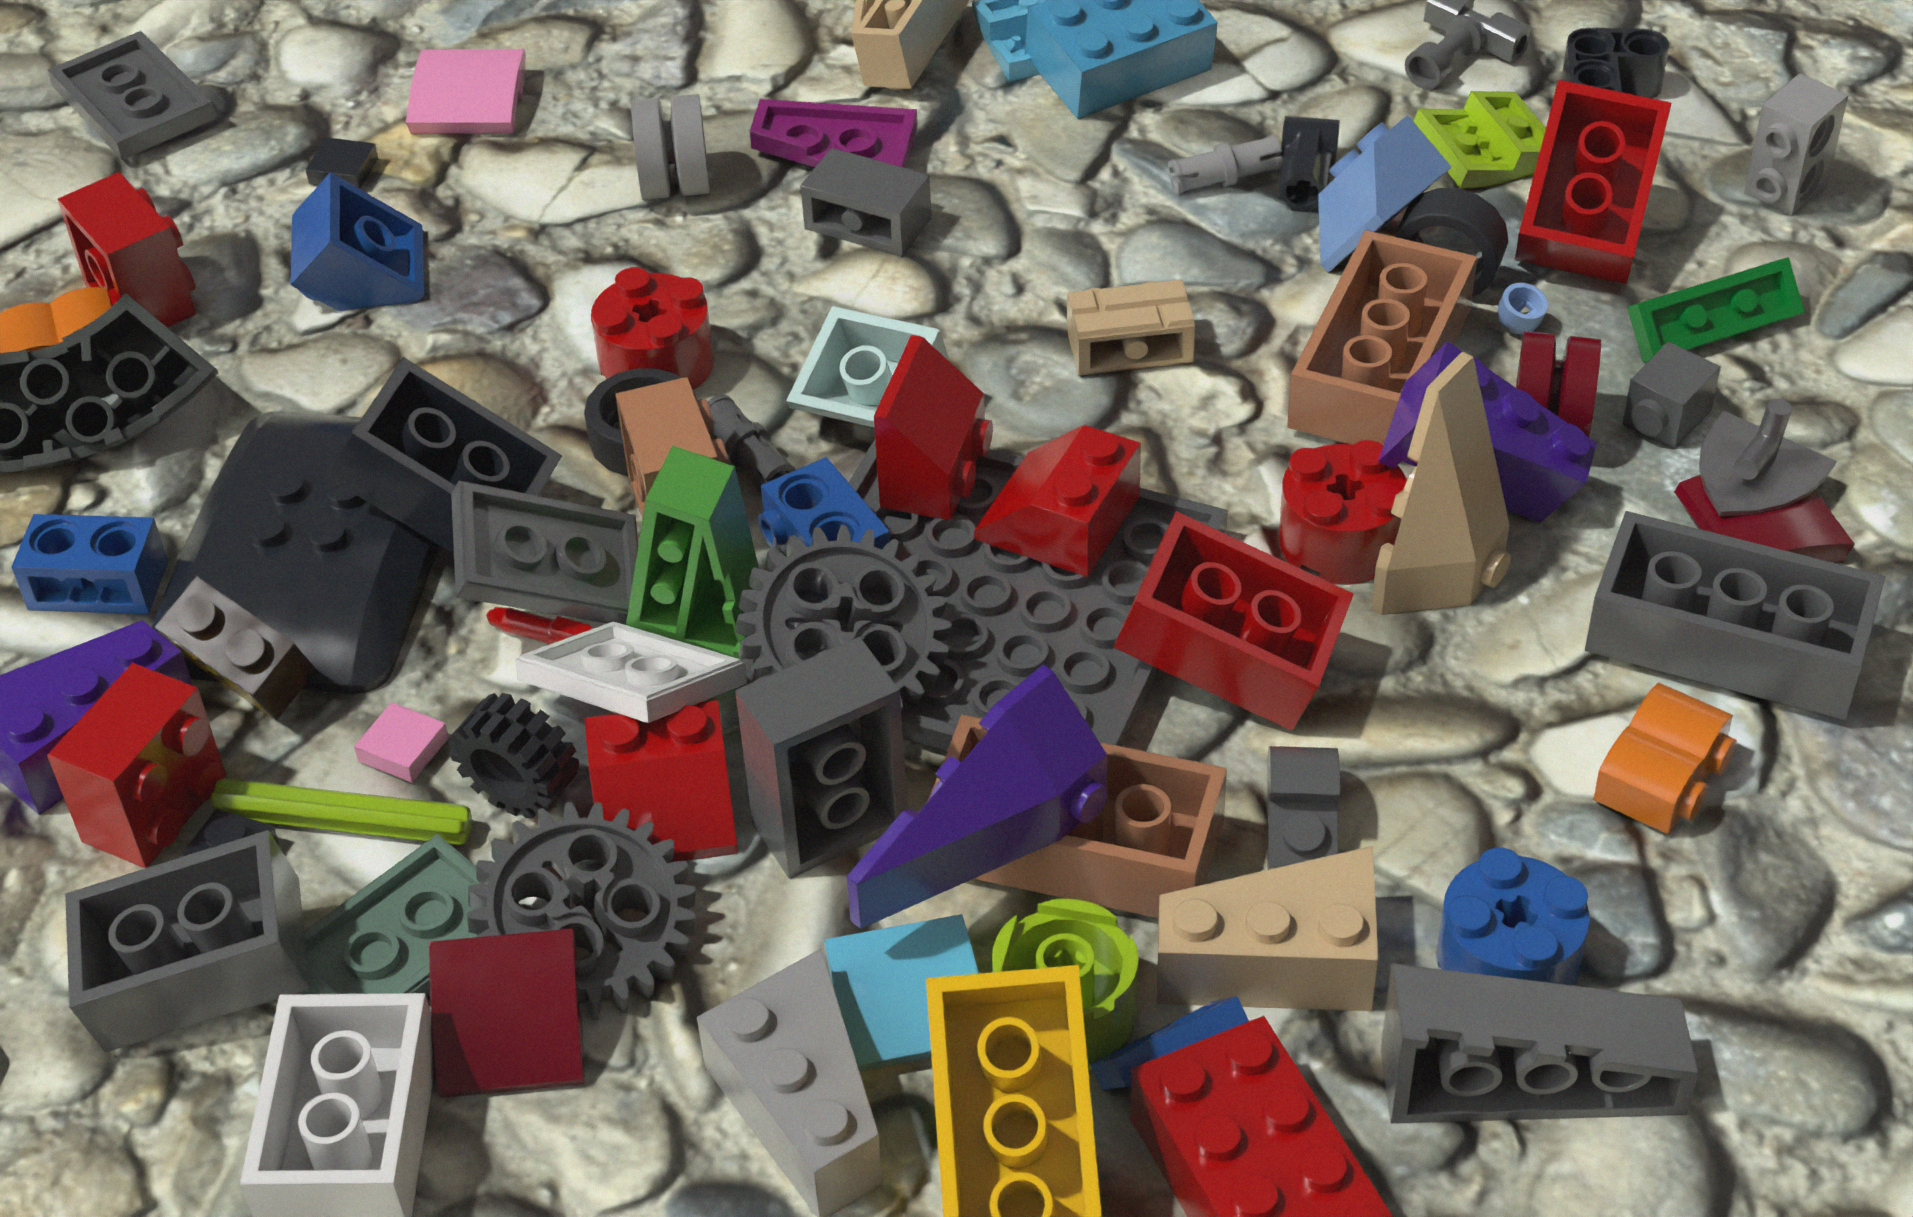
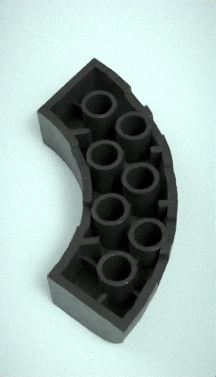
(94, 388)

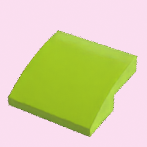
(1487, 140)

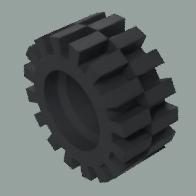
(513, 755)

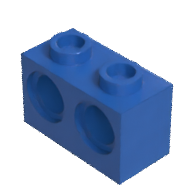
(813, 499)
(90, 564)

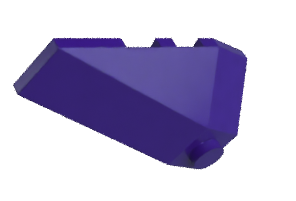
(1009, 797)

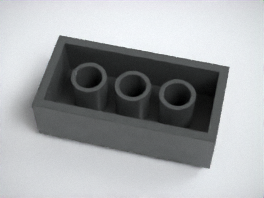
(1734, 614)

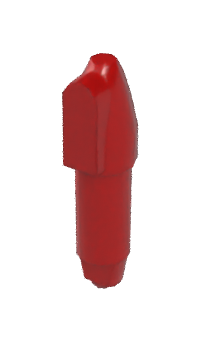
(535, 626)

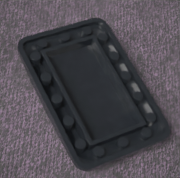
(307, 552)

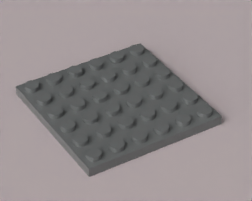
(1022, 612)

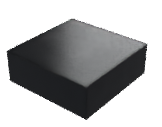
(345, 159)

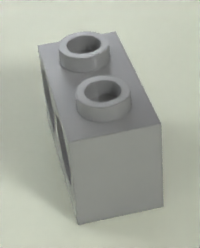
(1795, 144)

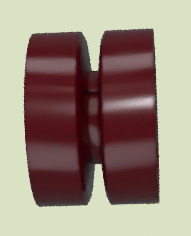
(1563, 385)

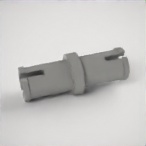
(1225, 164)

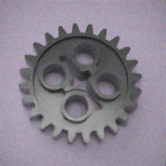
(841, 574)
(632, 878)

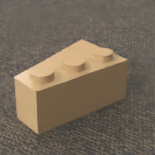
(1274, 937)

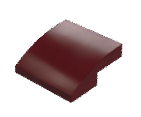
(1799, 528)
(506, 1013)

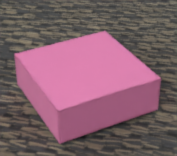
(401, 742)

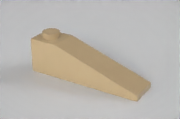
(1450, 506)

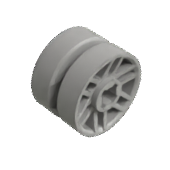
(670, 147)

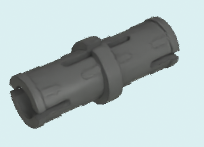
(746, 442)

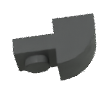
(1302, 804)

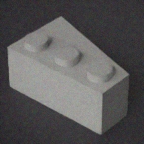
(796, 1082)

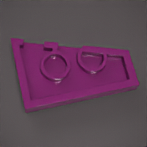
(811, 129)

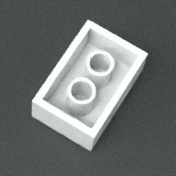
(341, 1107)

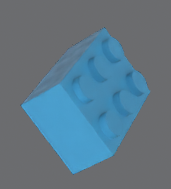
(1117, 48)

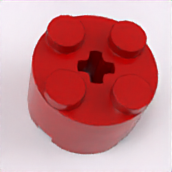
(653, 325)
(1339, 510)

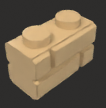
(1130, 327)

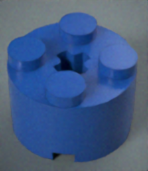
(1514, 920)

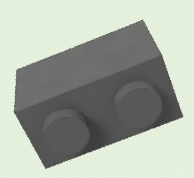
(866, 202)

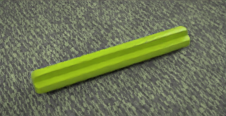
(343, 811)

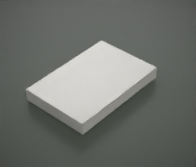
(631, 671)

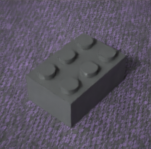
(823, 755)
(185, 941)

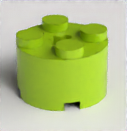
(1087, 936)

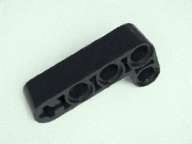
(1617, 59)

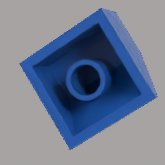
(355, 249)

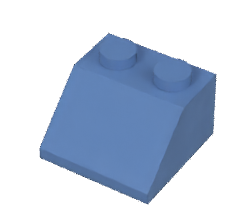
(1375, 186)

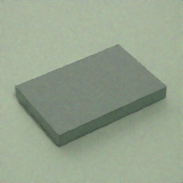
(384, 930)

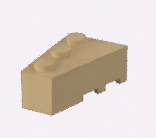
(900, 38)

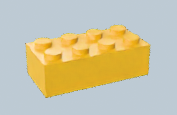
(1013, 1094)

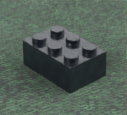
(426, 439)

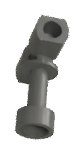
(1465, 34)

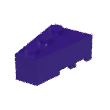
(55, 692)

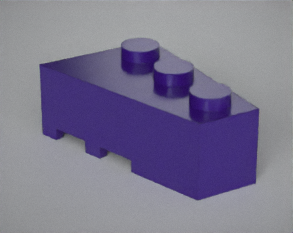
(1535, 451)

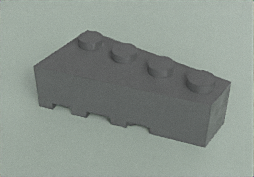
(1529, 1050)

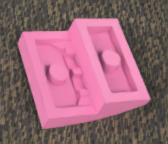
(466, 91)

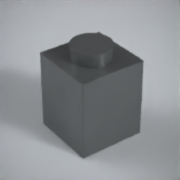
(1671, 395)

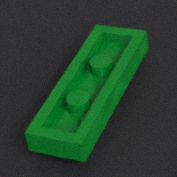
(1717, 308)

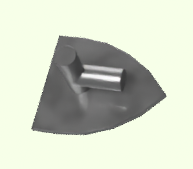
(1756, 468)

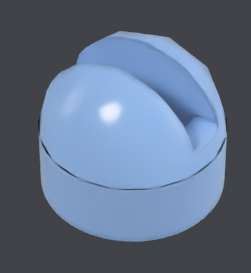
(1514, 300)

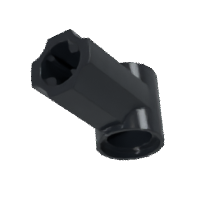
(1308, 154)

